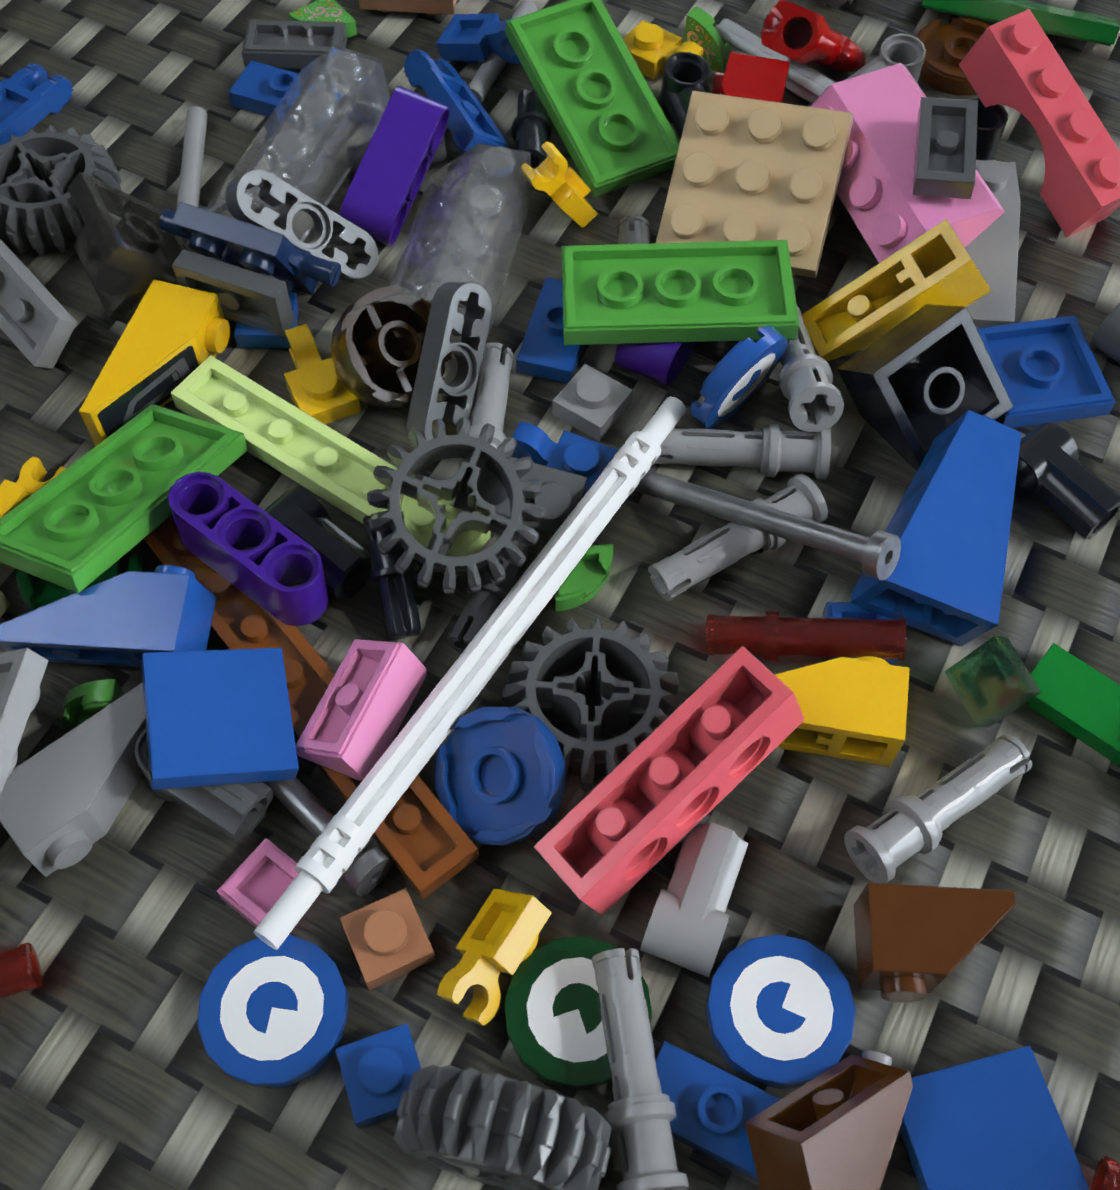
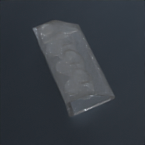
(316, 130)
(467, 225)

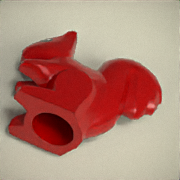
(808, 38)

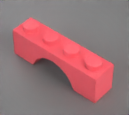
(1022, 70)

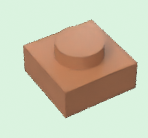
(387, 939)

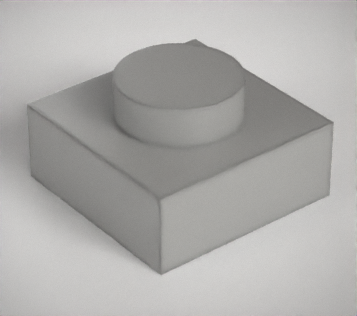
(592, 402)

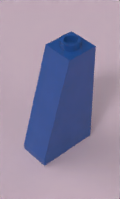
(952, 534)

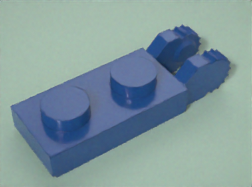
(443, 84)
(29, 98)

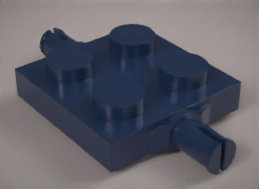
(249, 247)

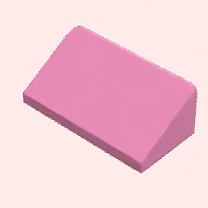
(362, 707)

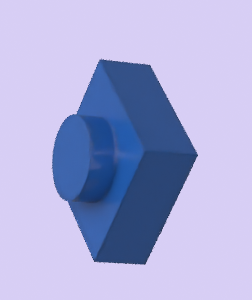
(378, 1073)

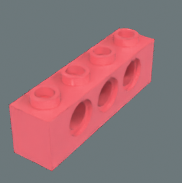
(671, 781)

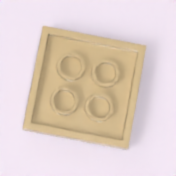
(756, 175)

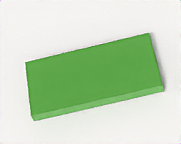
(594, 94)
(677, 292)
(112, 496)

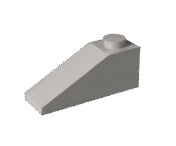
(997, 247)
(75, 786)

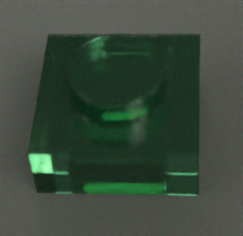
(992, 681)

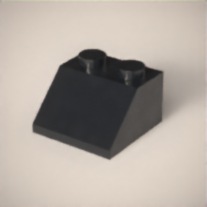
(924, 379)

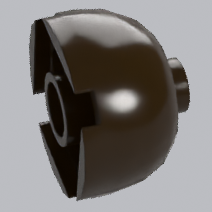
(380, 346)

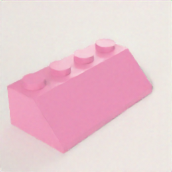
(881, 163)

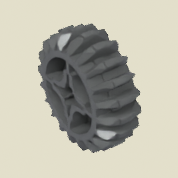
(34, 186)
(477, 454)
(618, 700)
(501, 1131)

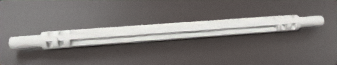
(429, 726)

